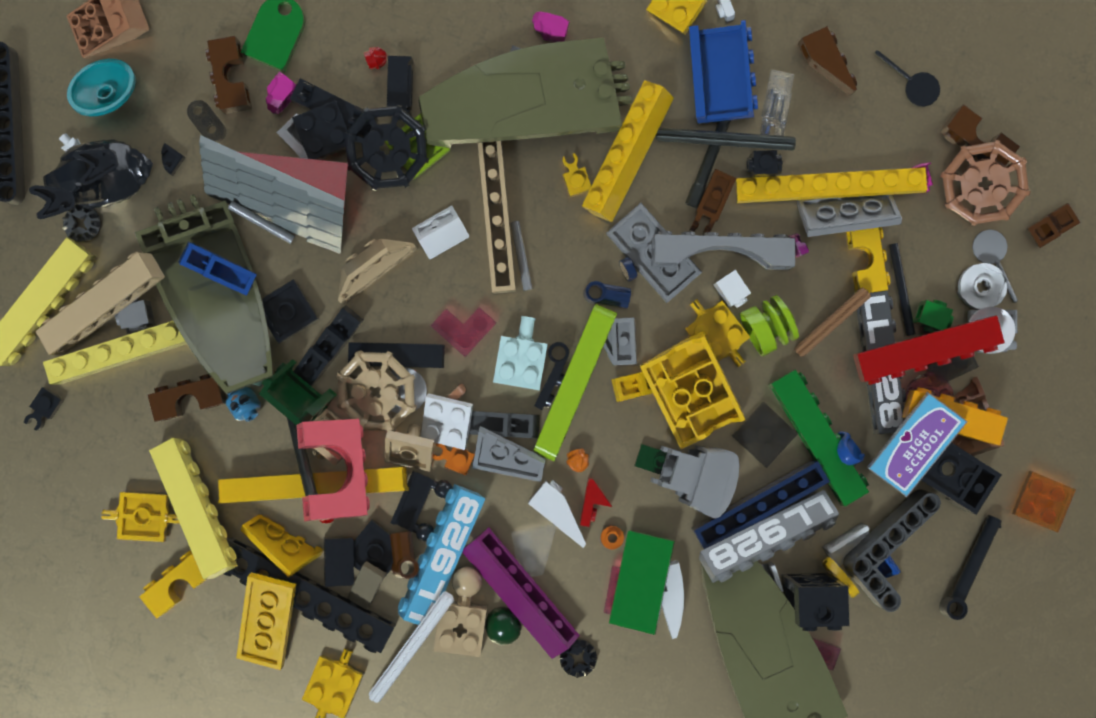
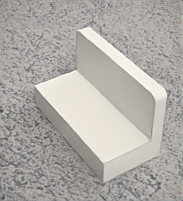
(440, 232)
(842, 545)

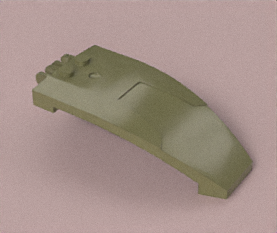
(528, 96)
(216, 322)
(764, 651)

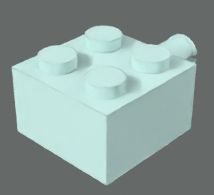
(520, 358)

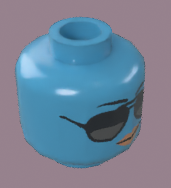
(243, 404)

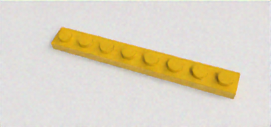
(831, 185)

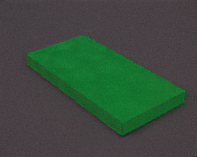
(641, 582)

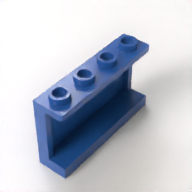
(722, 73)

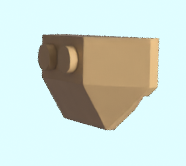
(371, 265)

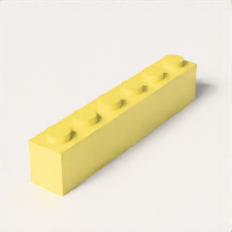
(42, 298)
(113, 353)
(193, 508)

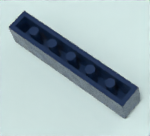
(761, 504)

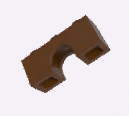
(224, 55)
(962, 130)
(167, 402)

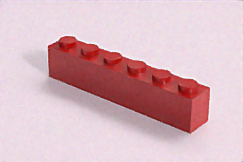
(928, 349)

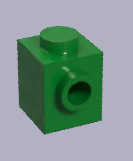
(933, 316)

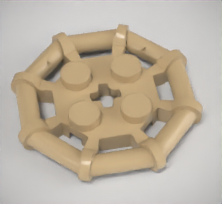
(363, 392)

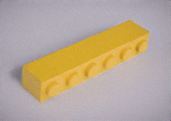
(628, 151)

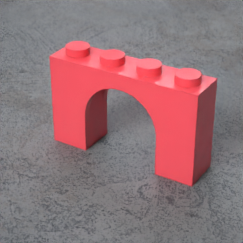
(344, 438)

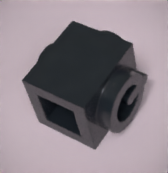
(764, 163)

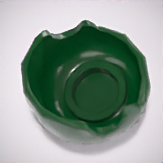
(502, 626)

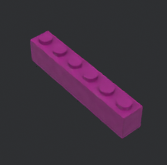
(520, 593)

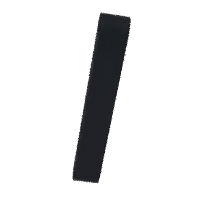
(13, 132)

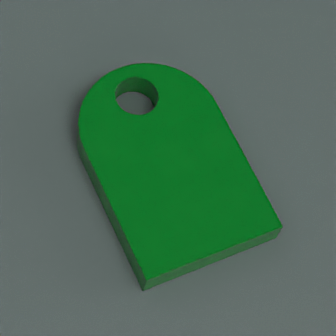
(274, 35)

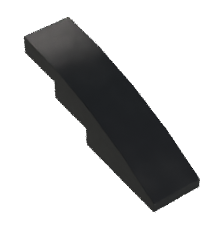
(328, 346)
(406, 354)

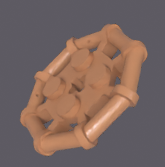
(995, 192)

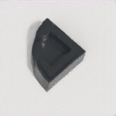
(171, 159)

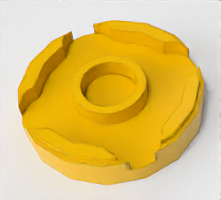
(830, 565)

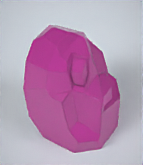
(551, 26)
(279, 93)

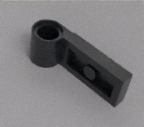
(555, 378)

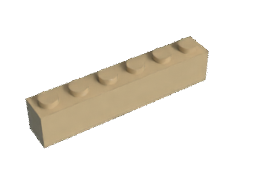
(100, 303)

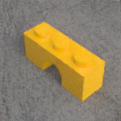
(874, 276)
(161, 595)

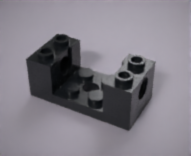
(967, 484)
(817, 600)

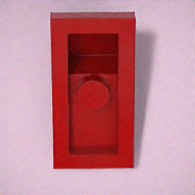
(592, 496)

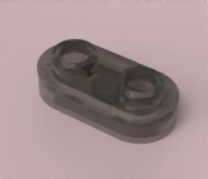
(206, 120)

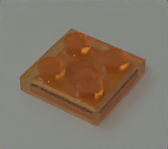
(1043, 501)

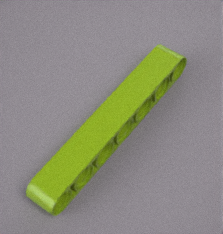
(575, 382)

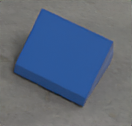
(888, 568)

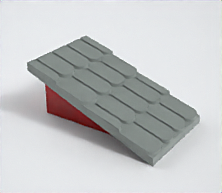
(288, 191)

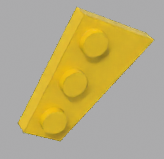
(280, 547)

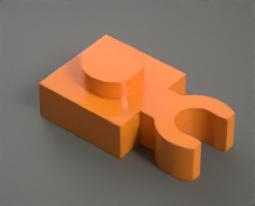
(457, 459)

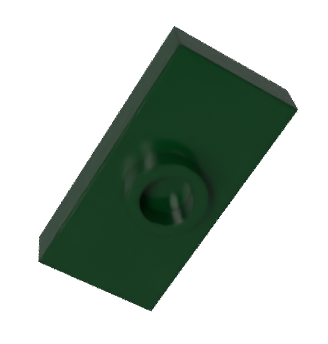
(650, 459)

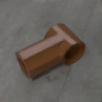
(403, 552)

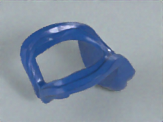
(848, 450)

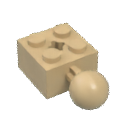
(465, 583)

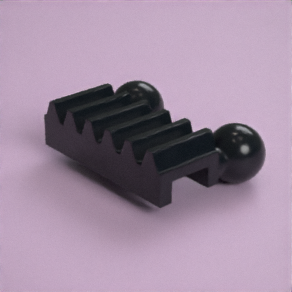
(413, 501)

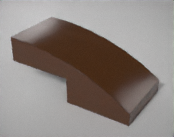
(1053, 225)

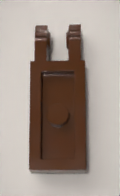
(713, 199)

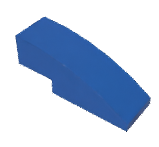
(217, 268)

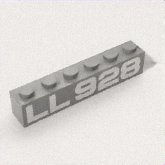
(769, 536)

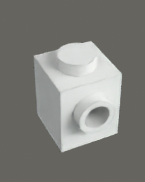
(732, 289)

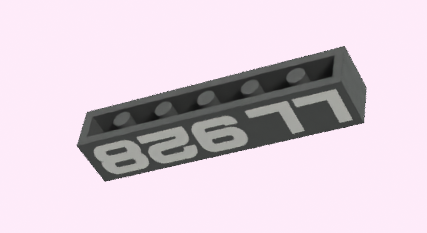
(875, 331)

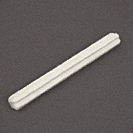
(411, 646)

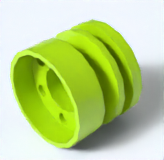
(773, 323)

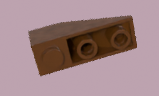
(824, 57)

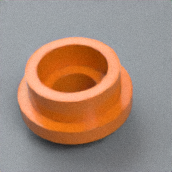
(612, 530)

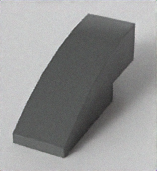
(506, 424)

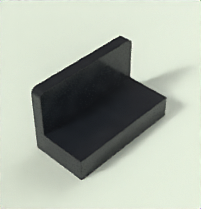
(338, 562)

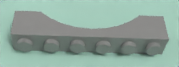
(771, 253)

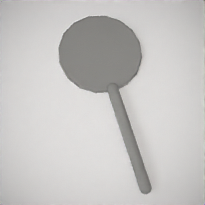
(990, 248)

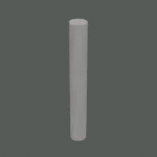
(261, 222)
(521, 255)

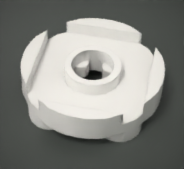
(993, 280)

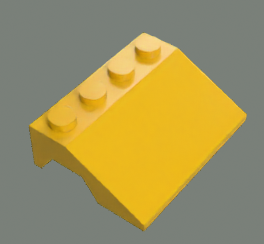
(692, 390)

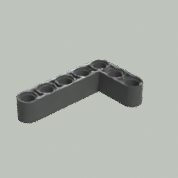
(887, 545)

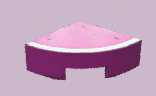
(800, 247)

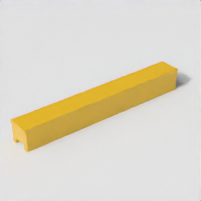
(291, 486)

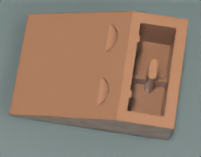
(106, 24)

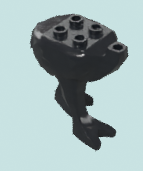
(93, 177)

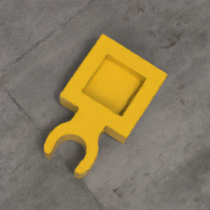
(576, 179)

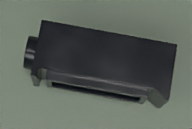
(400, 82)

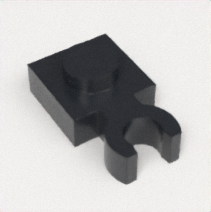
(45, 405)

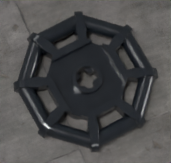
(375, 138)

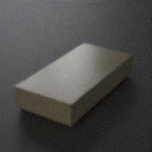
(366, 585)

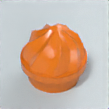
(578, 460)

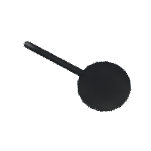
(921, 88)

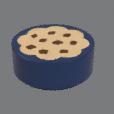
(628, 269)

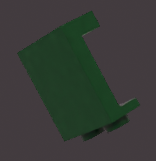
(295, 396)

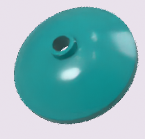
(101, 87)

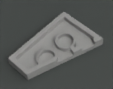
(505, 457)

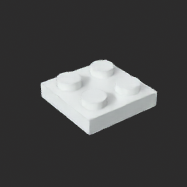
(447, 421)

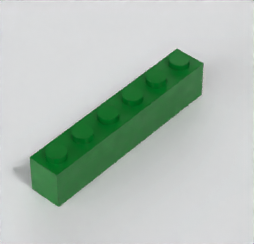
(818, 436)

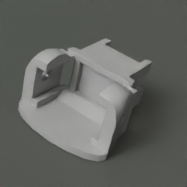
(701, 481)

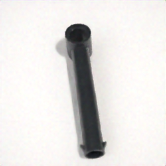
(970, 570)

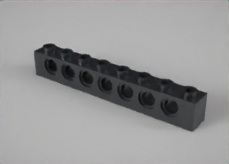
(318, 593)

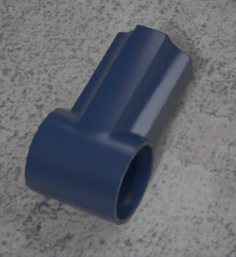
(610, 295)

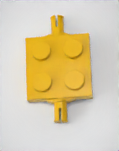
(721, 330)
(142, 516)
(333, 685)

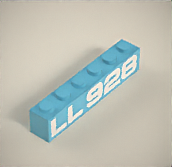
(441, 553)

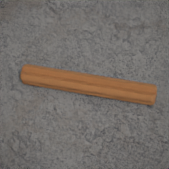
(832, 322)

